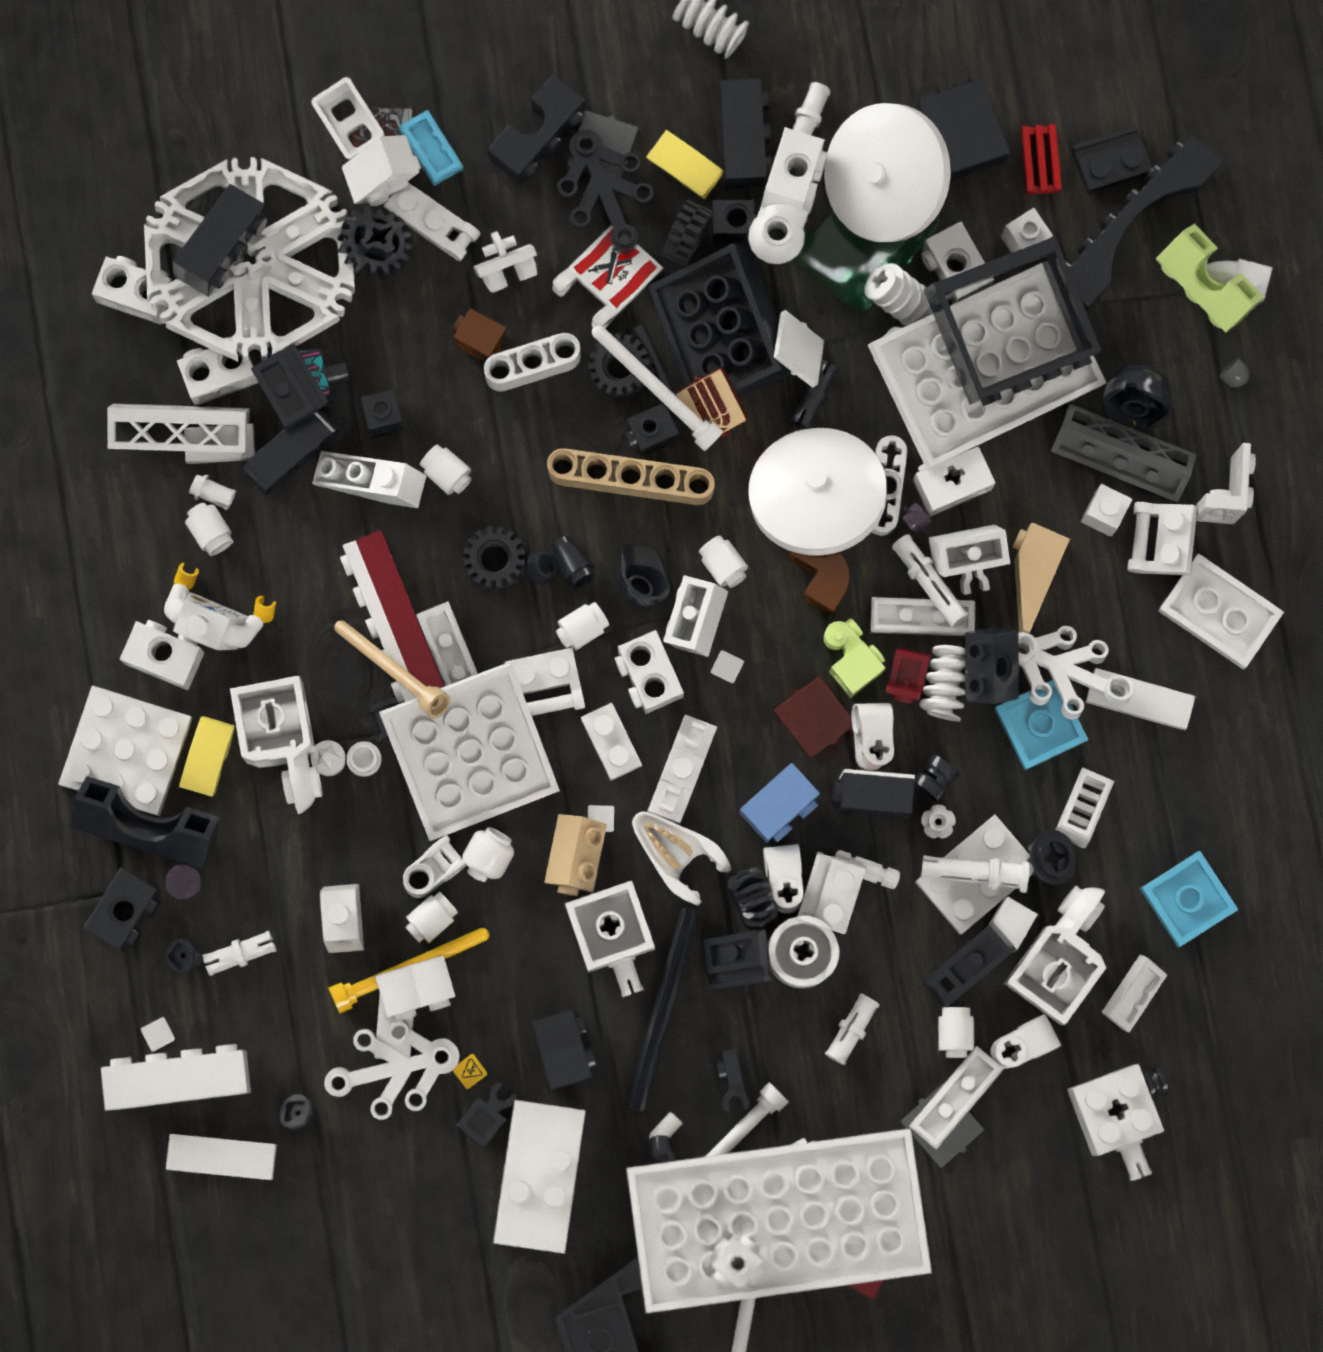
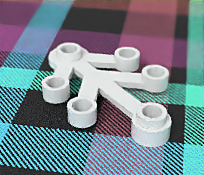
(1063, 668)
(398, 1067)

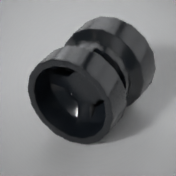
(935, 777)

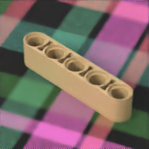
(617, 465)

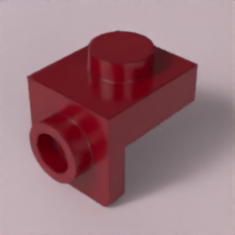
(908, 675)

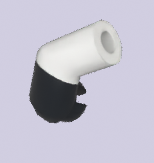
(660, 1139)

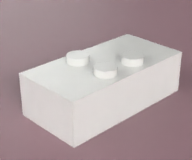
(539, 1176)

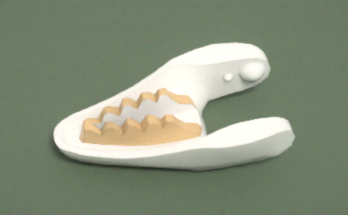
(673, 848)

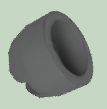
(1235, 373)

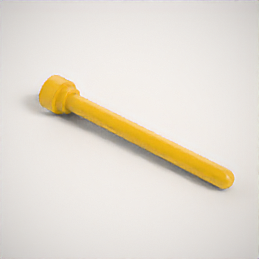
(347, 994)

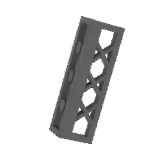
(1123, 456)

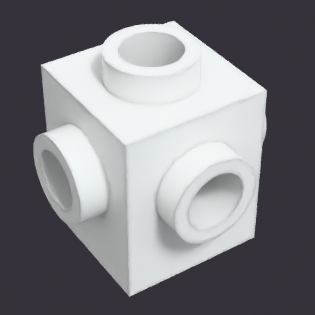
(726, 1251)

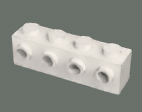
(175, 1079)

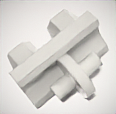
(492, 269)

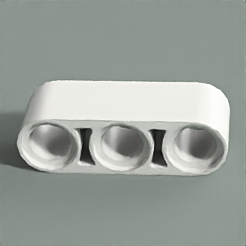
(520, 374)

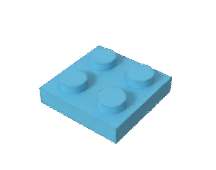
(1039, 730)
(1188, 899)

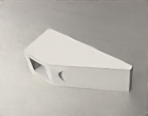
(370, 478)

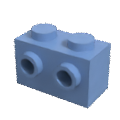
(780, 803)

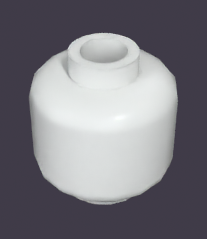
(488, 854)

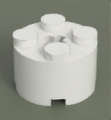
(820, 943)

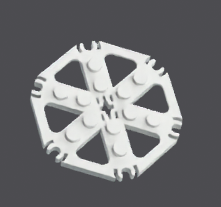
(251, 290)

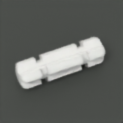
(874, 871)

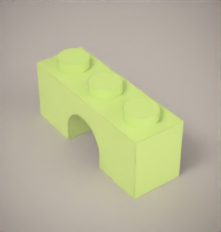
(1187, 263)

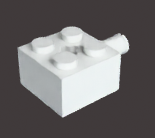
(616, 951)
(1136, 1120)

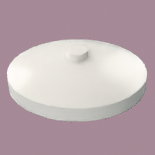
(887, 172)
(817, 491)

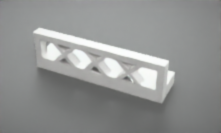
(178, 414)

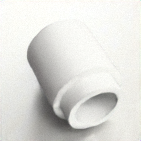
(446, 470)
(209, 528)
(723, 562)
(582, 626)
(431, 918)
(956, 1032)

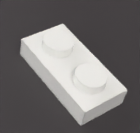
(611, 741)

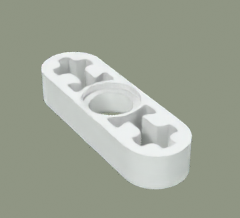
(898, 462)

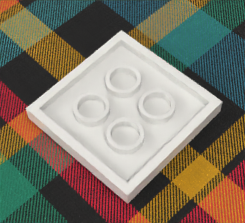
(127, 746)

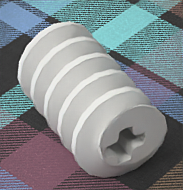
(711, 24)
(898, 294)
(945, 682)

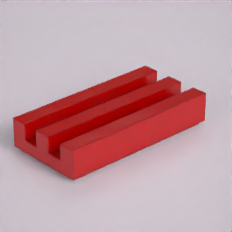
(1038, 131)

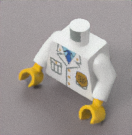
(209, 621)

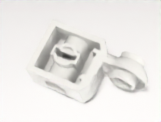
(788, 197)
(277, 731)
(1059, 964)

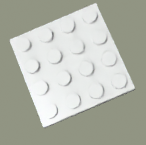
(474, 756)

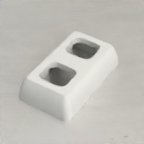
(340, 131)

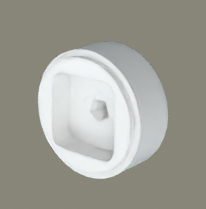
(328, 758)

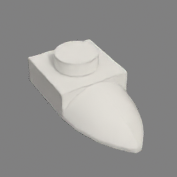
(1256, 273)

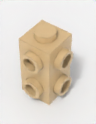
(575, 854)

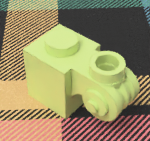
(860, 662)

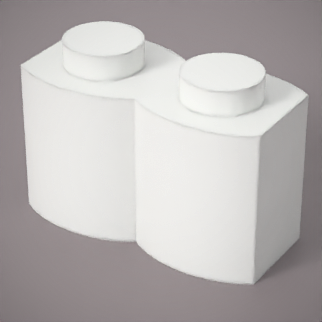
(416, 987)

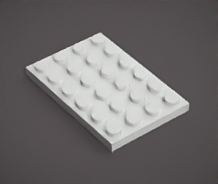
(1005, 334)

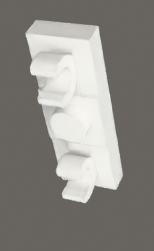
(682, 769)

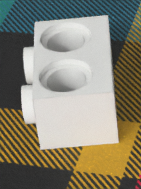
(128, 297)
(220, 379)
(657, 669)

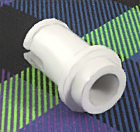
(212, 492)

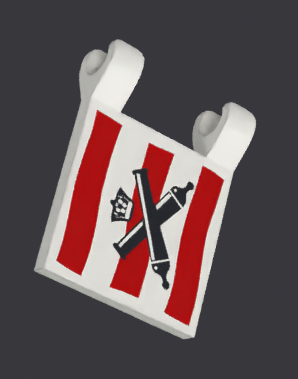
(609, 275)

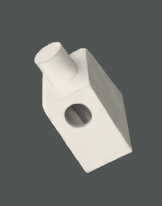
(342, 918)

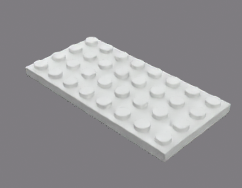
(814, 1208)

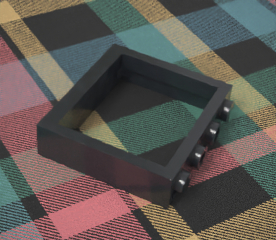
(1067, 298)

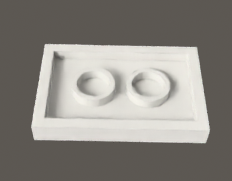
(1221, 611)
(969, 901)

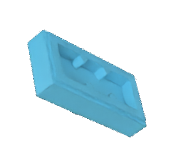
(431, 147)

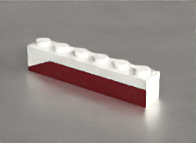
(390, 610)

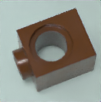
(478, 335)

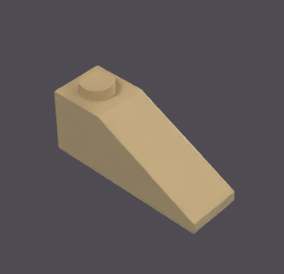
(1035, 567)

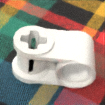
(873, 728)
(435, 867)
(784, 871)
(1029, 1041)

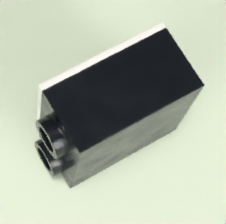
(873, 794)

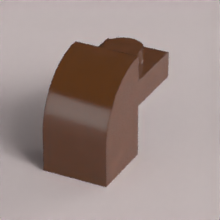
(829, 580)

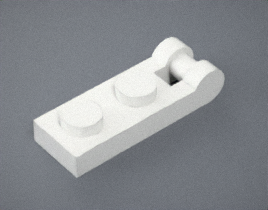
(431, 220)

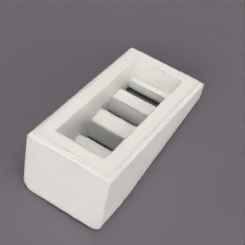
(1076, 834)

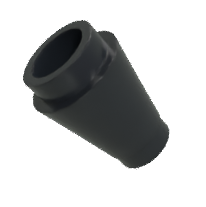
(573, 563)

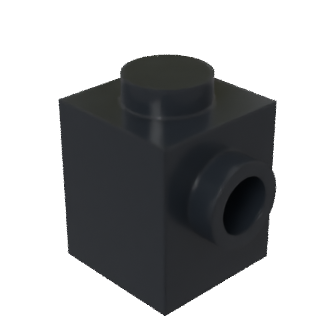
(651, 430)

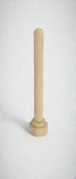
(431, 699)

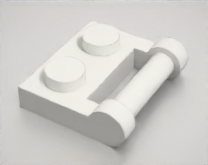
(1173, 539)
(549, 672)

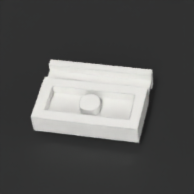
(832, 891)

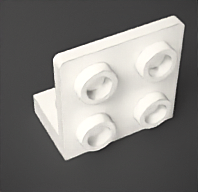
(1230, 505)

